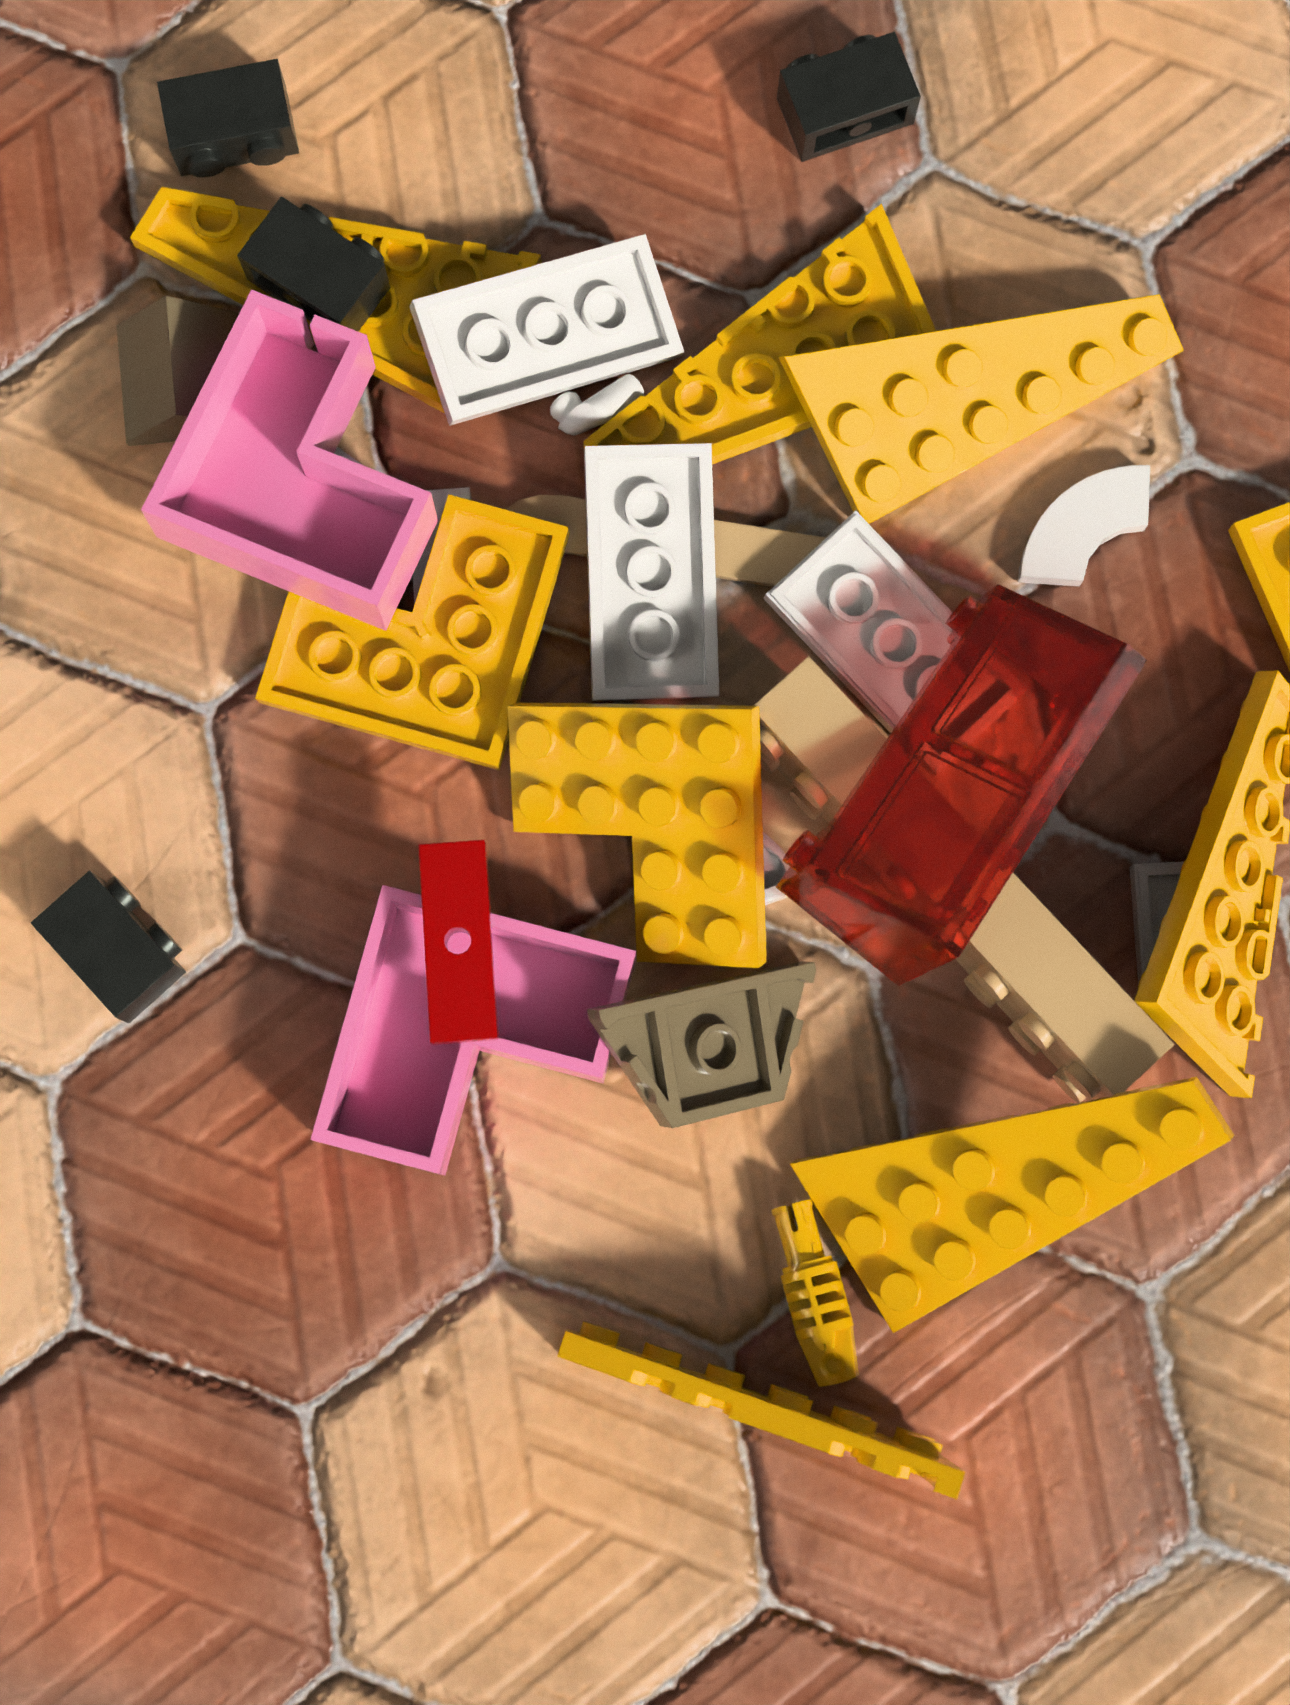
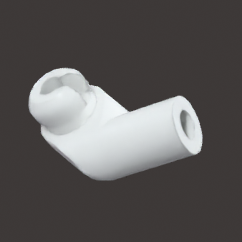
(597, 410)

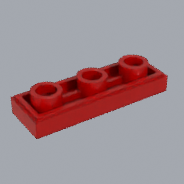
(457, 901)

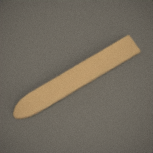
(741, 550)

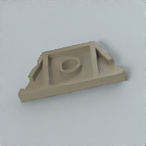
(709, 1043)

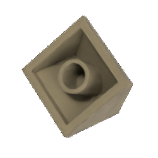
(165, 363)

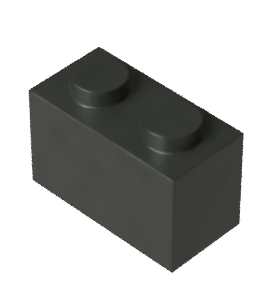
(847, 95)
(228, 118)
(313, 267)
(110, 946)

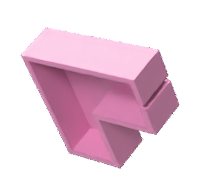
(261, 478)
(402, 1095)

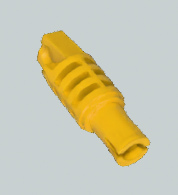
(816, 1297)

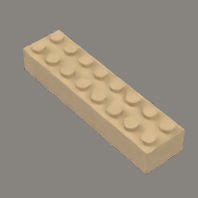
(1019, 952)

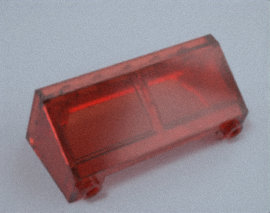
(961, 783)

